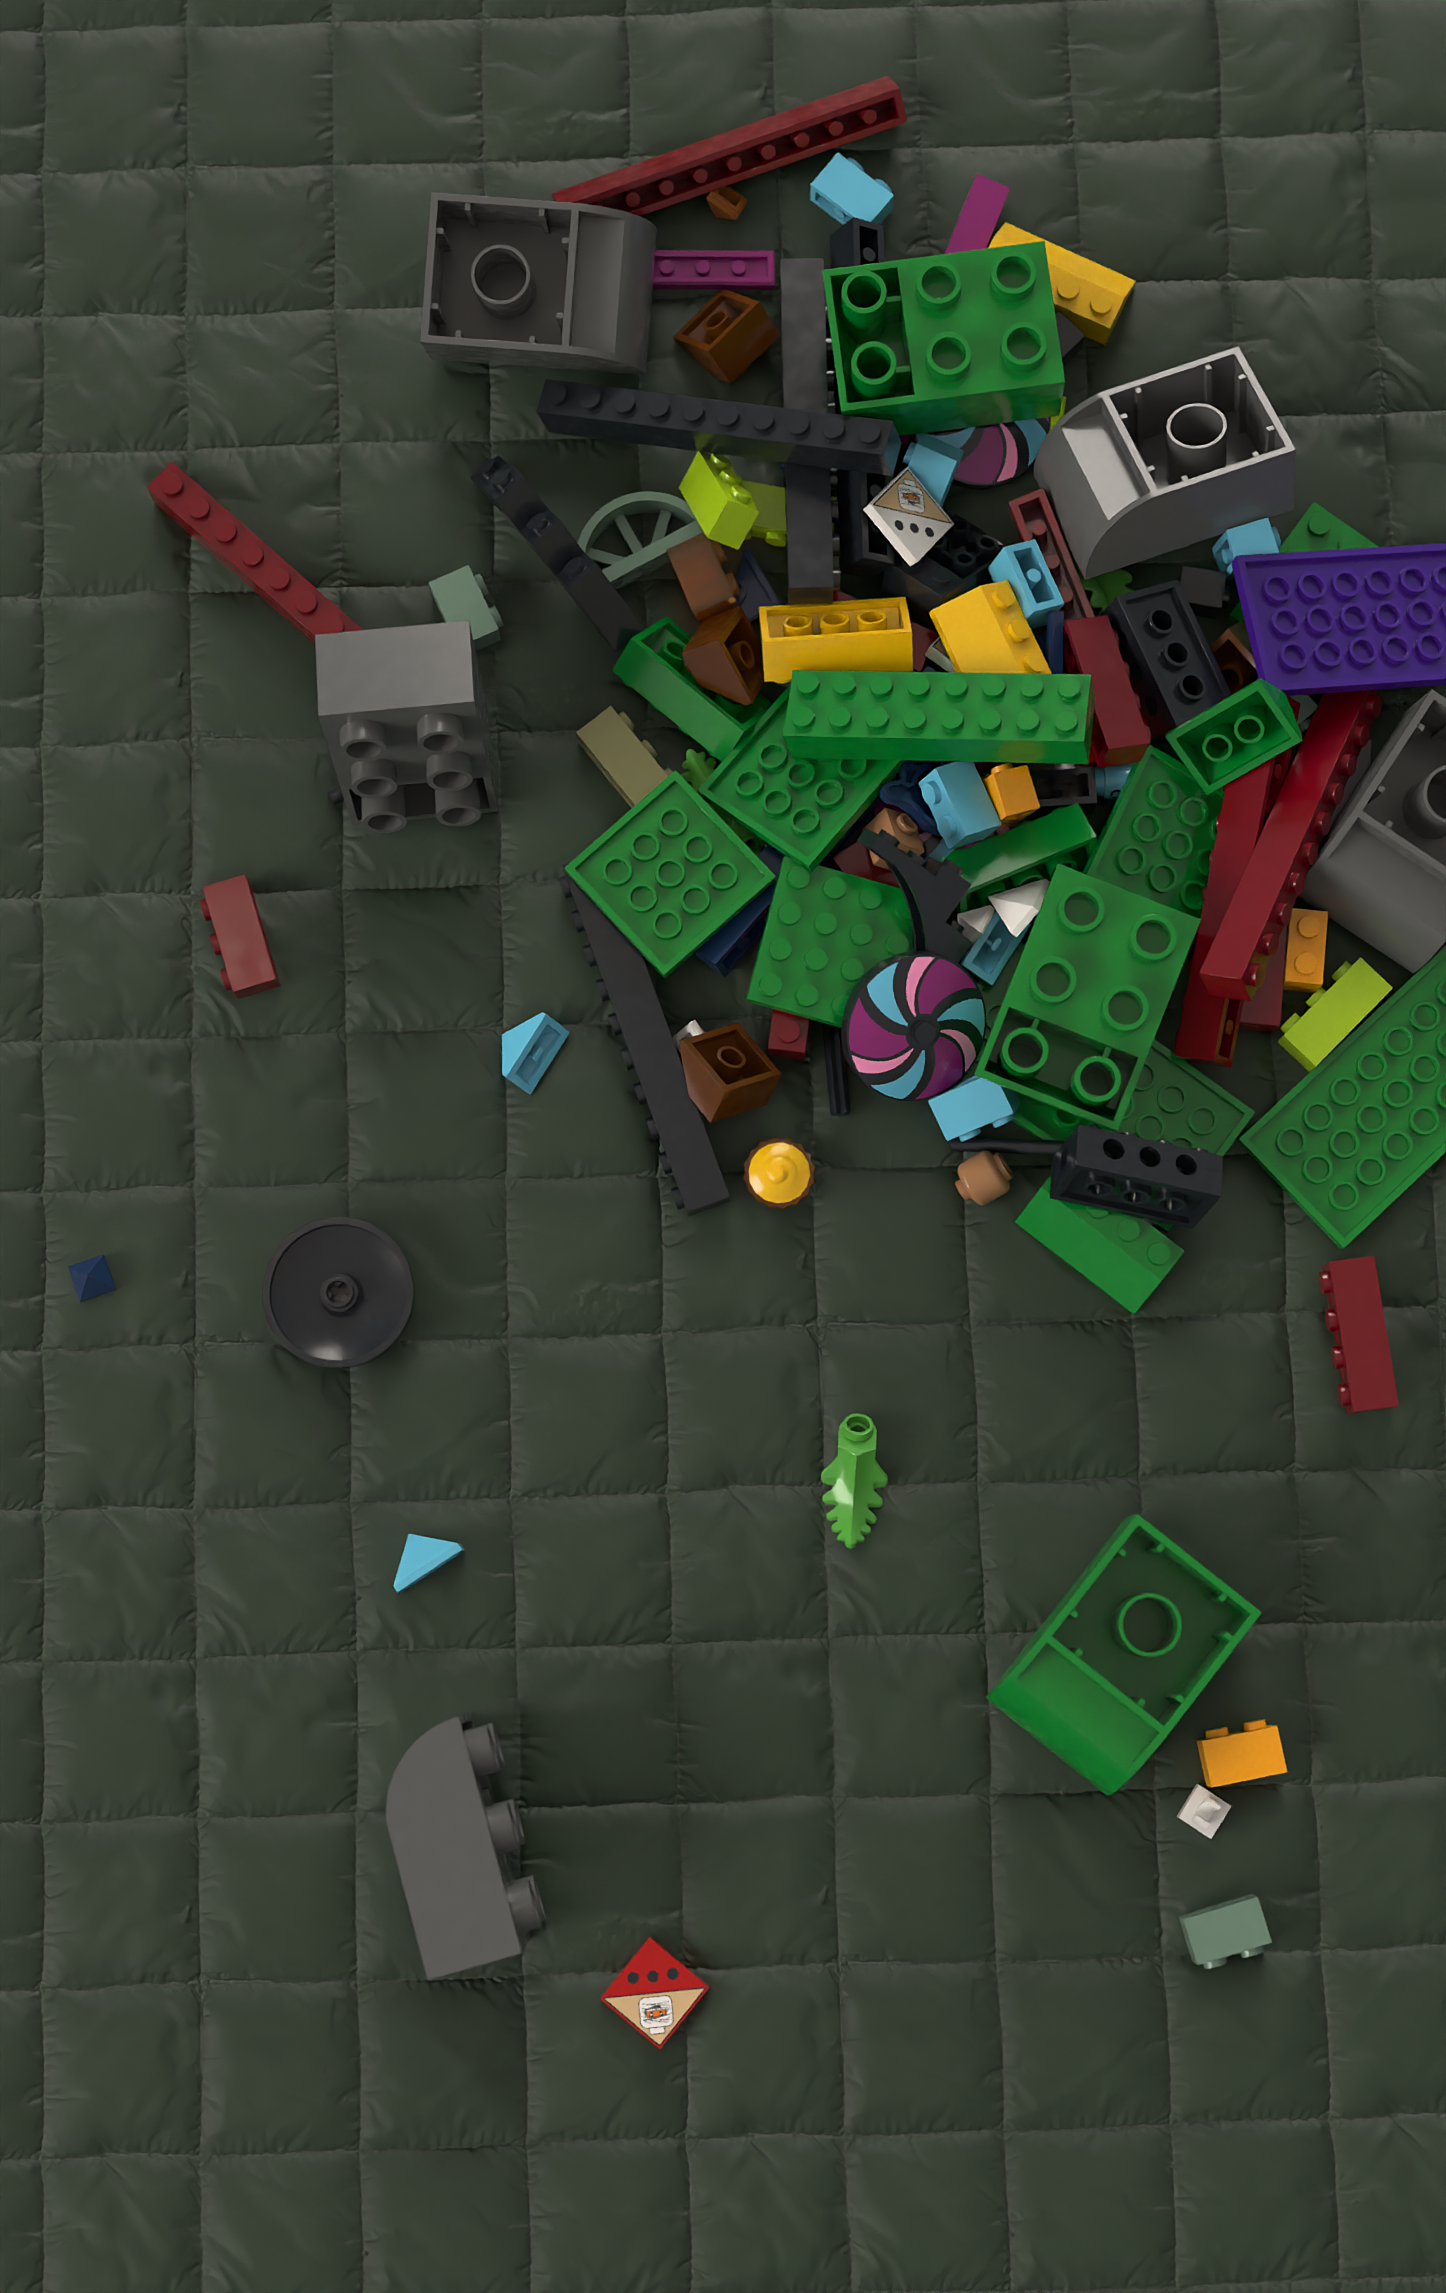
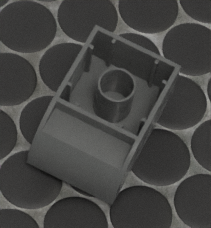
(537, 284)
(1166, 463)
(407, 724)
(1387, 849)
(456, 1850)

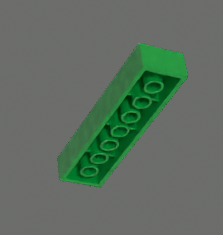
(940, 716)

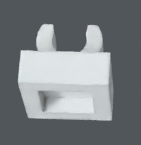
(1204, 1811)

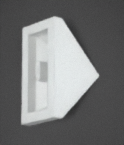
(1020, 904)

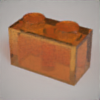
(703, 577)

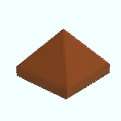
(726, 203)

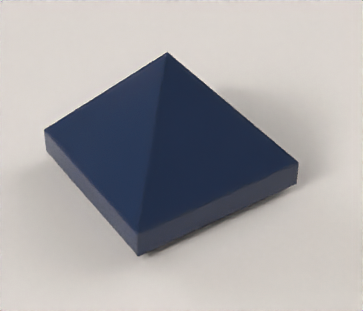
(92, 1278)

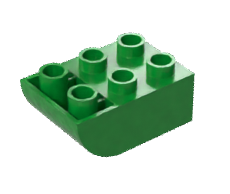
(947, 339)
(1087, 997)
(1123, 1655)

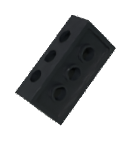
(1166, 656)
(1136, 1176)

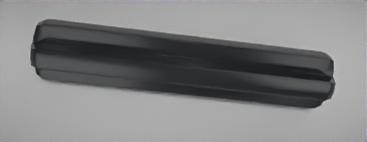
(836, 1071)

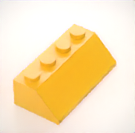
(1080, 288)
(988, 632)
(836, 637)

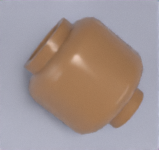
(983, 1177)

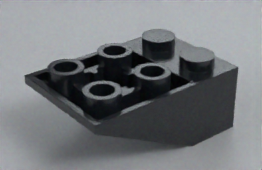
(946, 571)
(1062, 786)

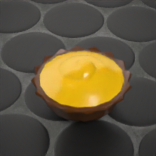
(779, 1173)

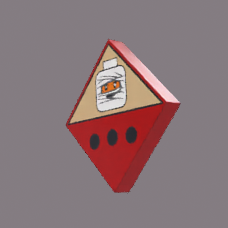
(654, 1992)

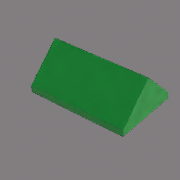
(1236, 735)

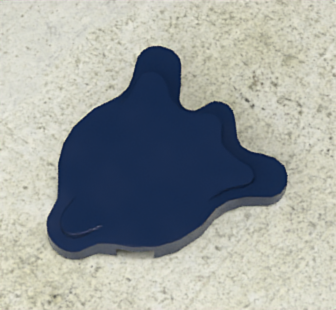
(908, 794)

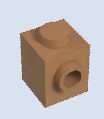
(900, 827)

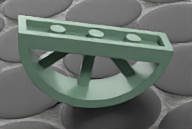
(642, 560)

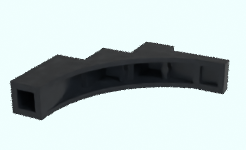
(558, 551)
(929, 892)

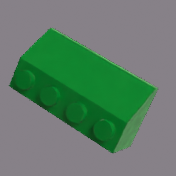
(657, 672)
(1024, 855)
(1106, 1247)

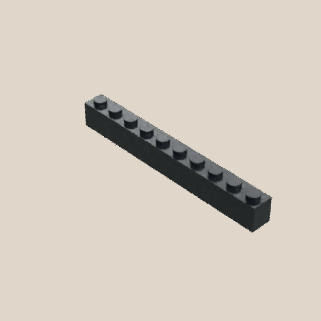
(806, 387)
(720, 427)
(862, 545)
(652, 1055)

